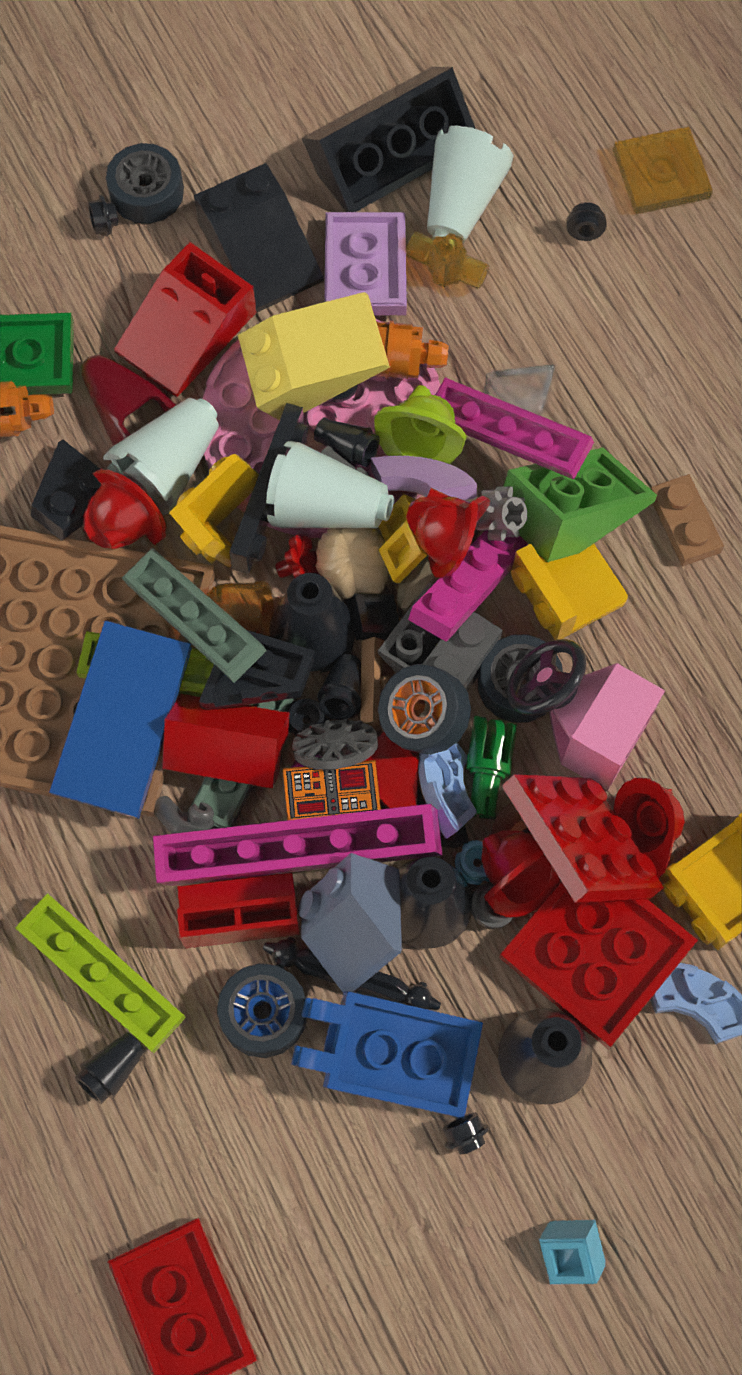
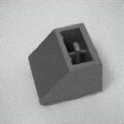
(458, 656)

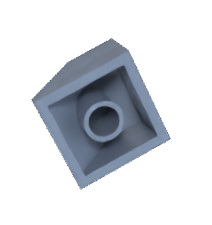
(353, 920)

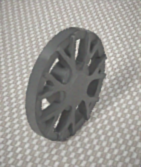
(335, 743)

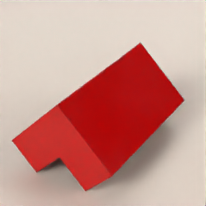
(225, 743)
(237, 910)

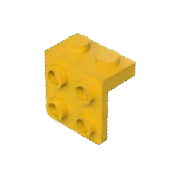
(206, 505)
(569, 589)

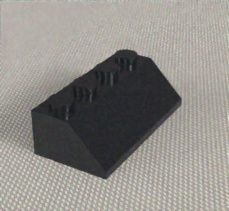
(387, 138)

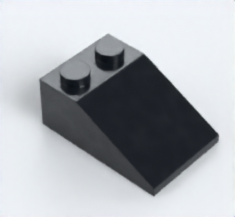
(258, 235)

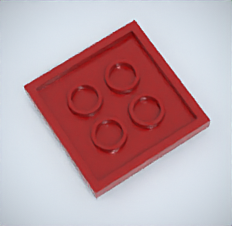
(583, 838)
(598, 958)

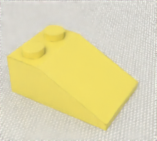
(312, 353)

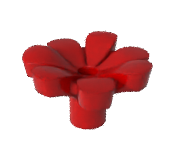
(297, 559)

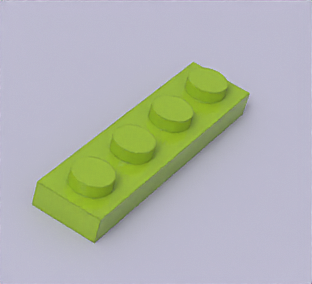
(100, 973)

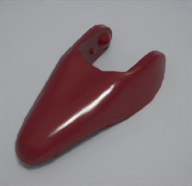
(118, 394)

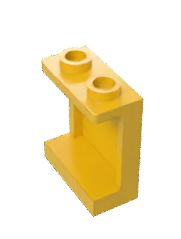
(711, 886)

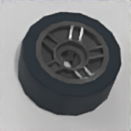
(148, 166)
(496, 671)

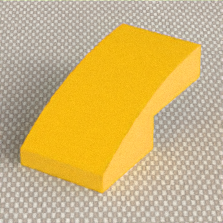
(401, 548)

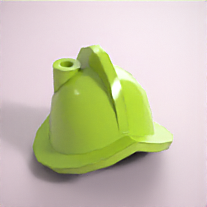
(420, 428)

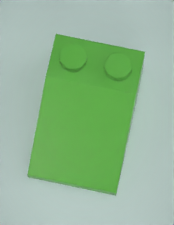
(576, 513)

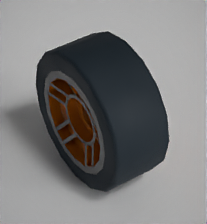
(405, 699)

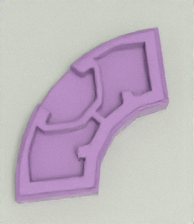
(421, 475)

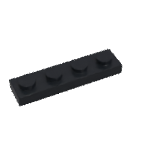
(249, 539)

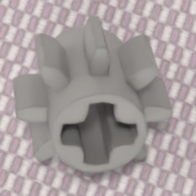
(503, 515)

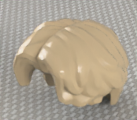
(352, 561)

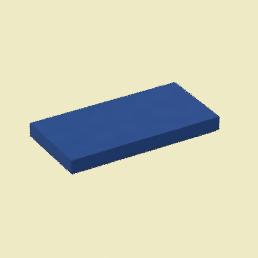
(121, 719)

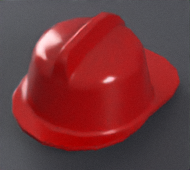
(653, 818)

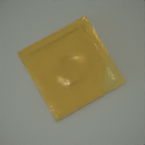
(662, 170)

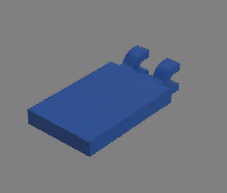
(394, 1052)

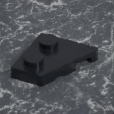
(273, 677)

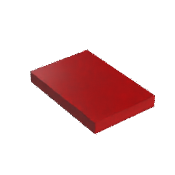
(182, 1305)

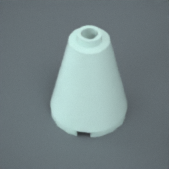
(464, 179)
(166, 451)
(324, 493)

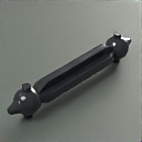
(380, 985)

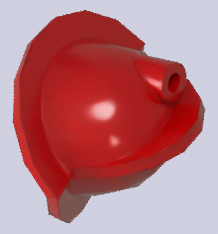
(121, 513)
(445, 528)
(518, 872)

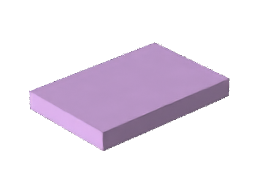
(367, 256)

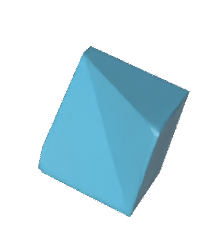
(572, 1252)

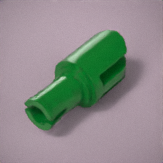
(489, 762)

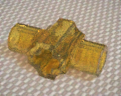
(447, 260)

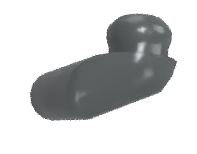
(180, 822)

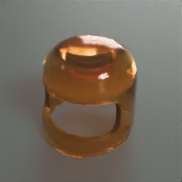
(246, 603)

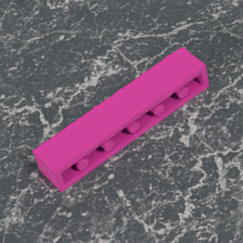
(296, 845)

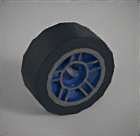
(250, 989)

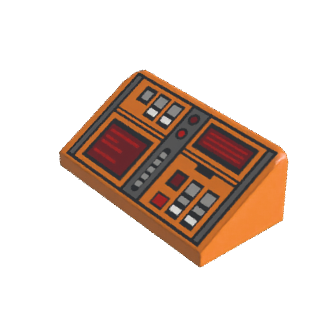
(331, 791)

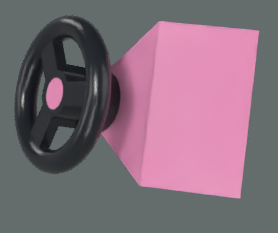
(592, 714)

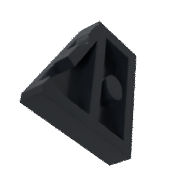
(65, 491)

